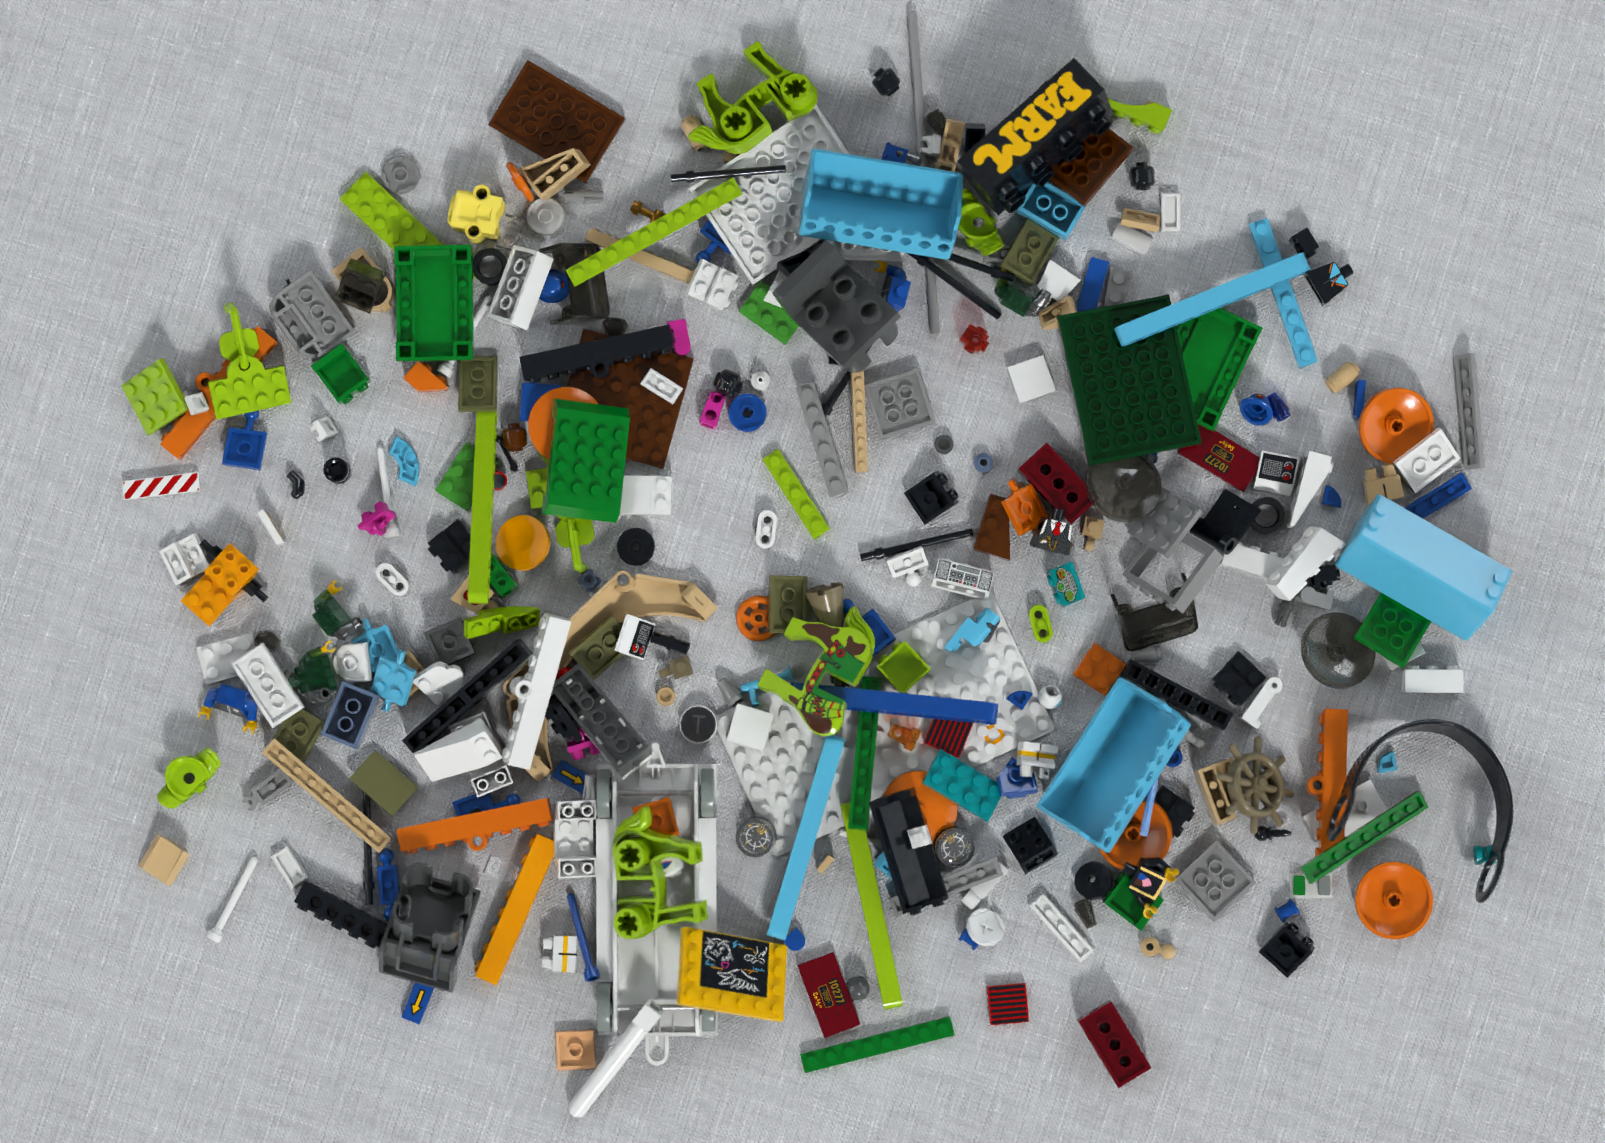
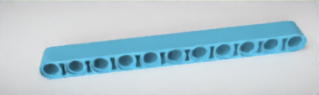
(1212, 299)
(806, 837)

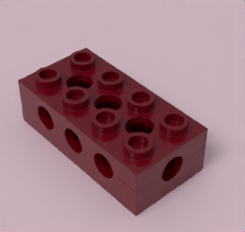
(1058, 471)
(1127, 1045)

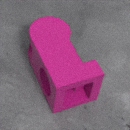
(682, 341)
(712, 410)

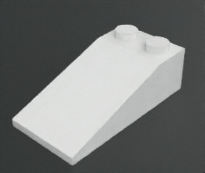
(1311, 475)
(647, 495)
(460, 752)

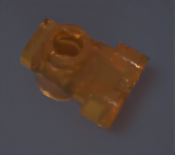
(907, 738)

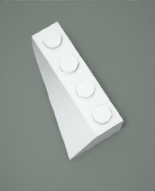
(1303, 562)

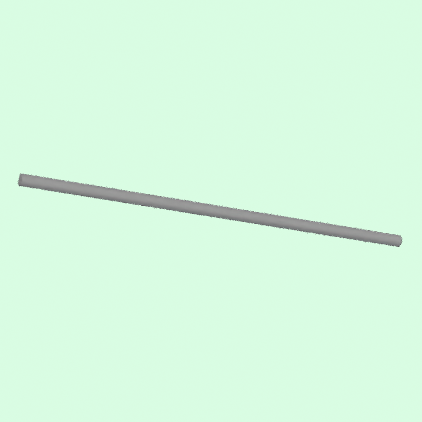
(920, 131)

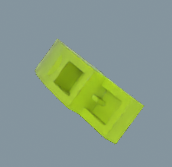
(501, 619)

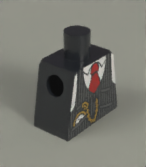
(1053, 533)

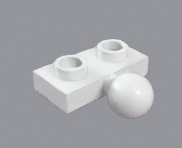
(907, 563)

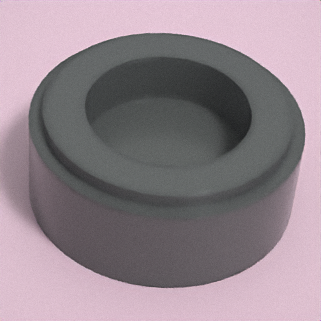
(943, 444)

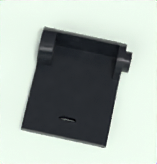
(1224, 523)

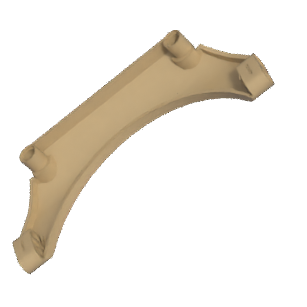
(640, 598)

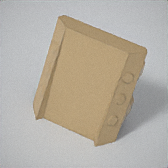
(164, 859)

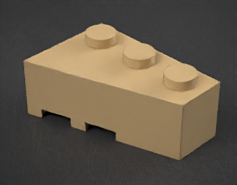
(555, 172)
(1215, 791)

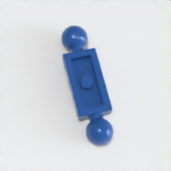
(387, 881)

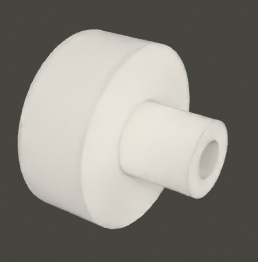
(764, 384)

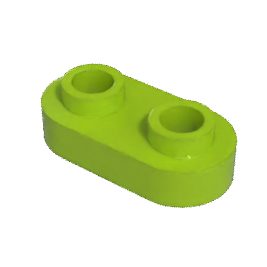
(1040, 623)

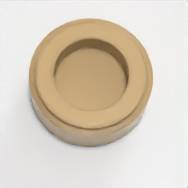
(665, 696)

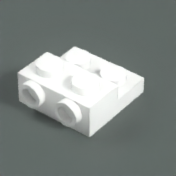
(712, 285)

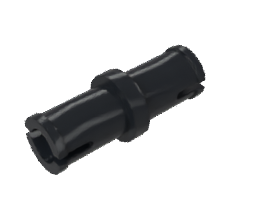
(670, 642)

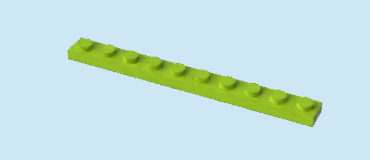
(654, 232)

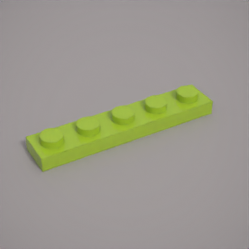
(795, 494)

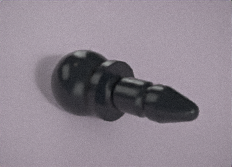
(1267, 833)

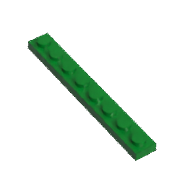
(864, 762)
(1364, 837)
(877, 1044)

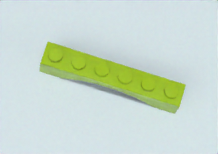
(1150, 115)

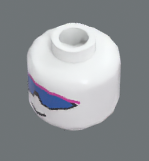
(672, 866)

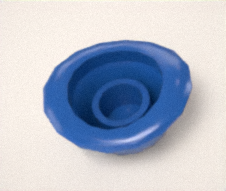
(555, 287)
(1256, 409)

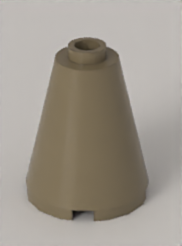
(827, 603)

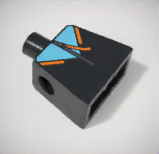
(1328, 281)

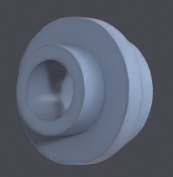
(978, 467)

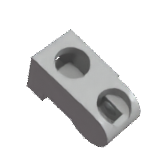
(1321, 599)

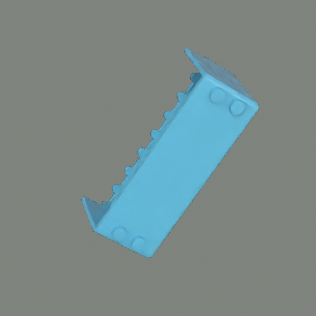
(881, 204)
(1423, 568)
(1114, 764)

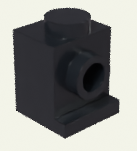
(1304, 243)
(1325, 576)

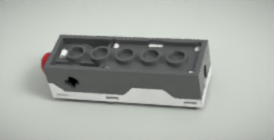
(600, 720)

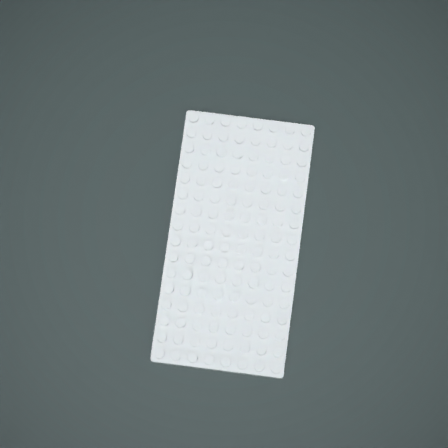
(783, 773)

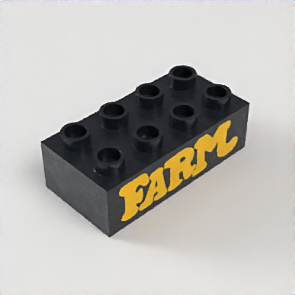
(1037, 138)

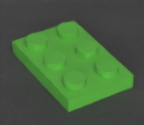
(768, 316)
(458, 480)

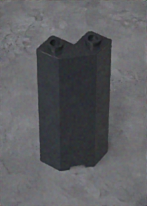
(912, 870)

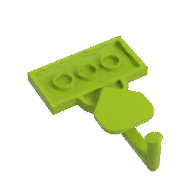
(252, 385)
(569, 531)

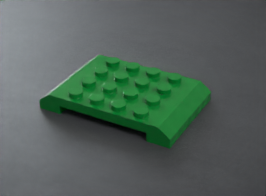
(434, 303)
(1214, 357)
(586, 461)

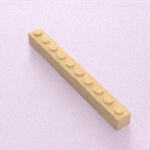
(645, 258)
(859, 422)

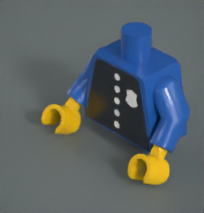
(895, 285)
(231, 701)

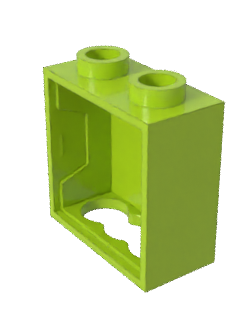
(902, 667)

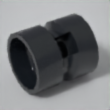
(337, 470)

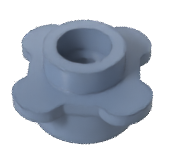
(584, 580)

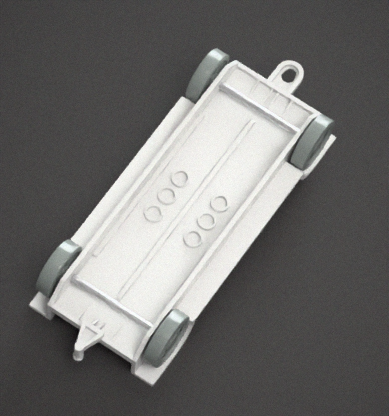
(649, 966)

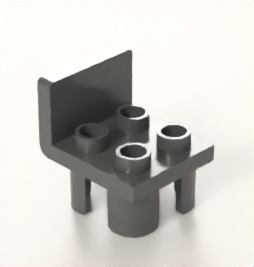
(837, 308)
(428, 928)

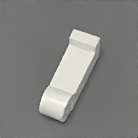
(1260, 701)
(978, 892)

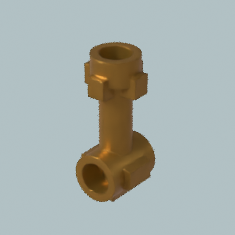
(638, 208)

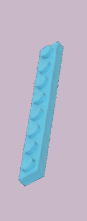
(1284, 296)

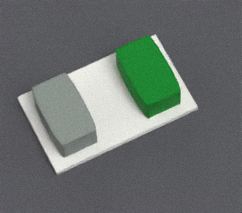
(1302, 889)

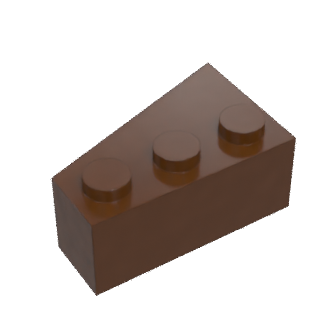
(994, 530)

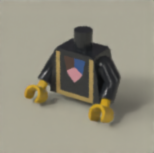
(1147, 881)

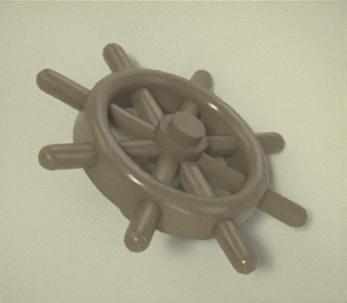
(1255, 785)

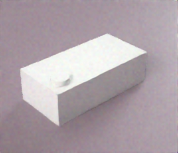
(520, 287)

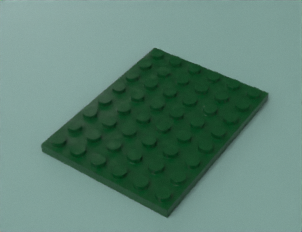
(1128, 396)

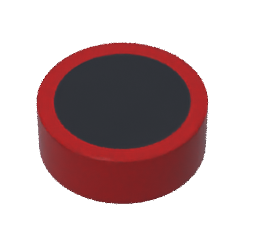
(500, 480)

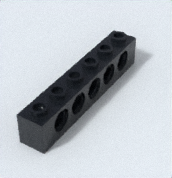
(1176, 695)
(304, 901)

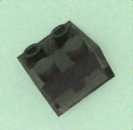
(360, 285)

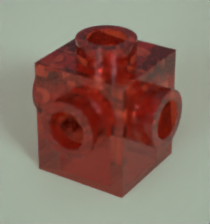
(973, 332)

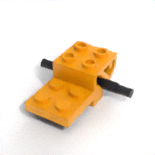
(222, 583)

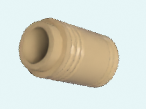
(690, 123)
(1342, 377)

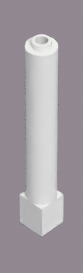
(615, 1058)

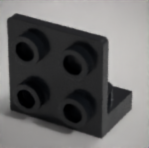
(1030, 845)

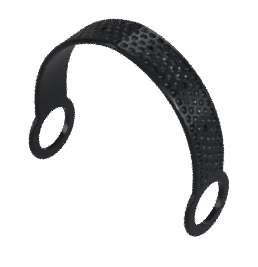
(1490, 765)

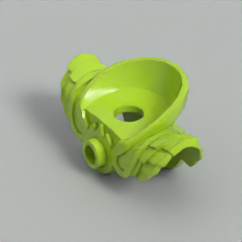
(982, 238)
(176, 790)

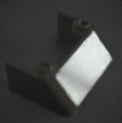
(588, 299)
(1153, 623)

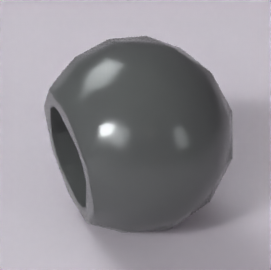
(858, 988)

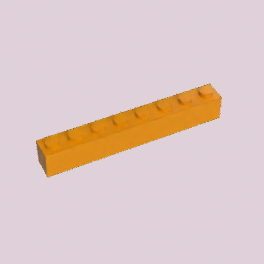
(516, 910)

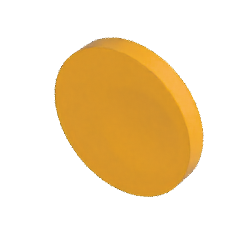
(523, 543)

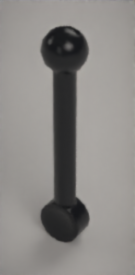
(513, 467)

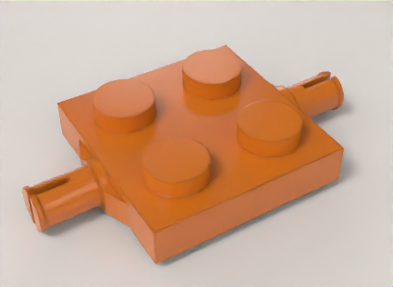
(1023, 507)

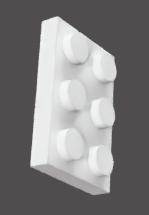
(1426, 460)
(216, 657)

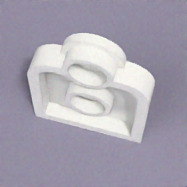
(439, 681)

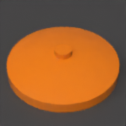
(540, 421)
(1394, 423)
(936, 809)
(1133, 846)
(1393, 900)

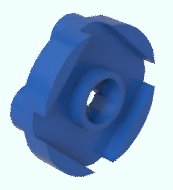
(756, 419)

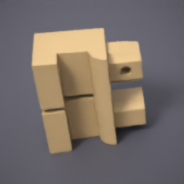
(1387, 485)

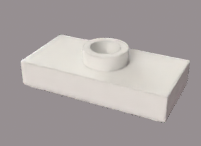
(661, 386)

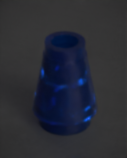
(1279, 408)

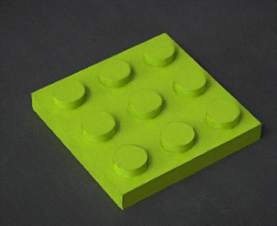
(155, 396)

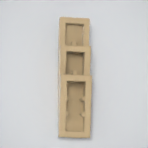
(950, 145)

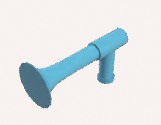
(751, 686)

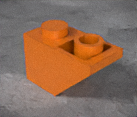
(424, 380)

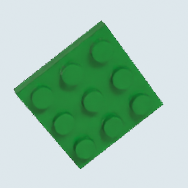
(1392, 630)

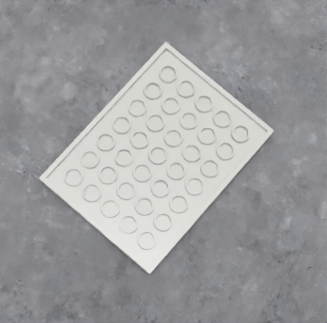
(765, 219)

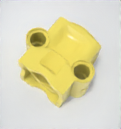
(471, 214)

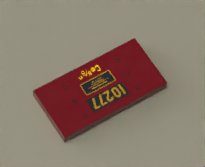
(1223, 458)
(828, 994)

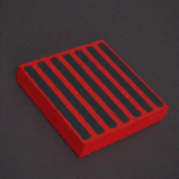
(948, 735)
(1007, 1004)

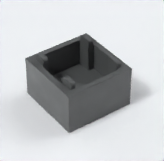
(449, 642)

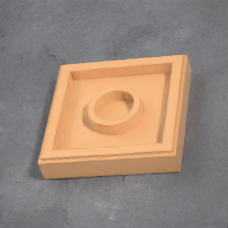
(575, 1049)

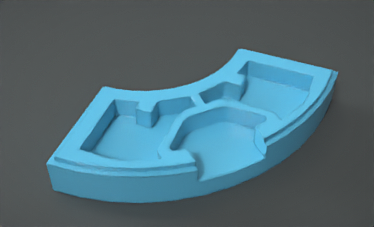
(407, 461)

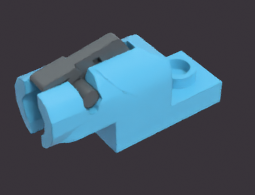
(975, 631)

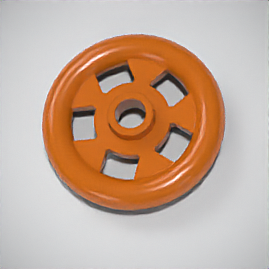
(520, 181)
(742, 618)

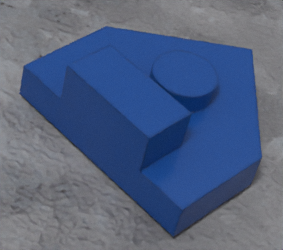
(1012, 784)

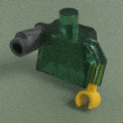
(1019, 300)
(332, 616)
(315, 675)

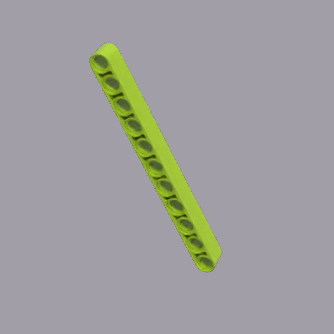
(482, 507)
(873, 914)

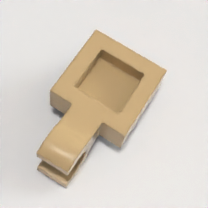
(1092, 530)

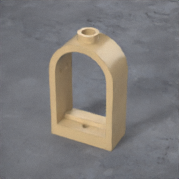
(361, 255)

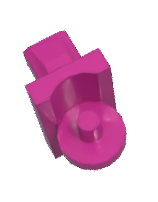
(376, 521)
(576, 748)

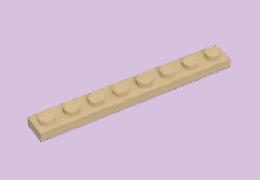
(326, 795)

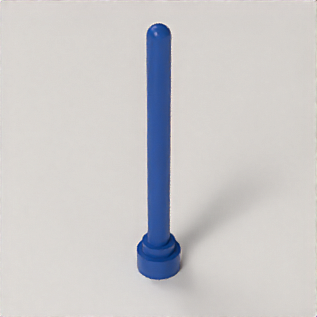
(591, 972)

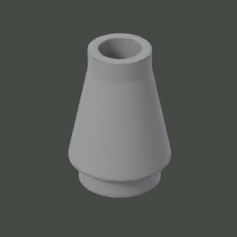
(1149, 654)
(729, 692)

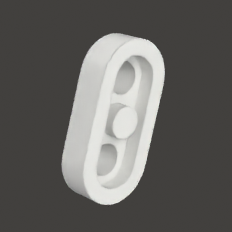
(766, 529)
(392, 580)

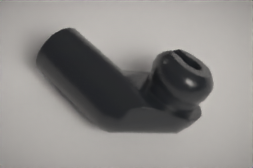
(298, 484)

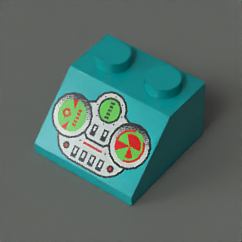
(1066, 585)

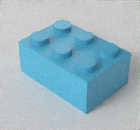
(1051, 209)

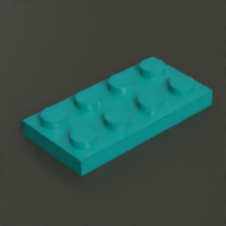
(962, 785)

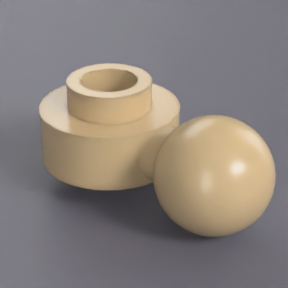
(1167, 951)

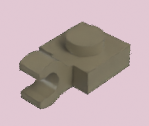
(678, 668)

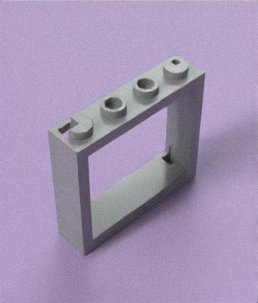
(1190, 587)

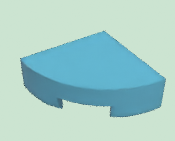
(1387, 763)

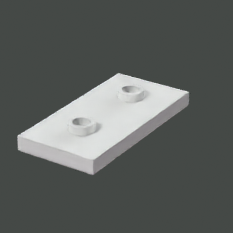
(267, 685)
(1365, 808)

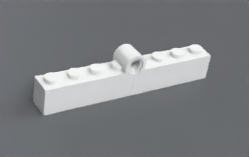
(536, 692)

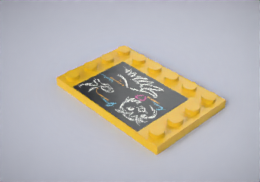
(731, 974)

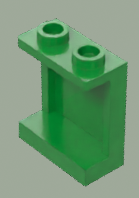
(341, 374)
(500, 578)
(1124, 903)

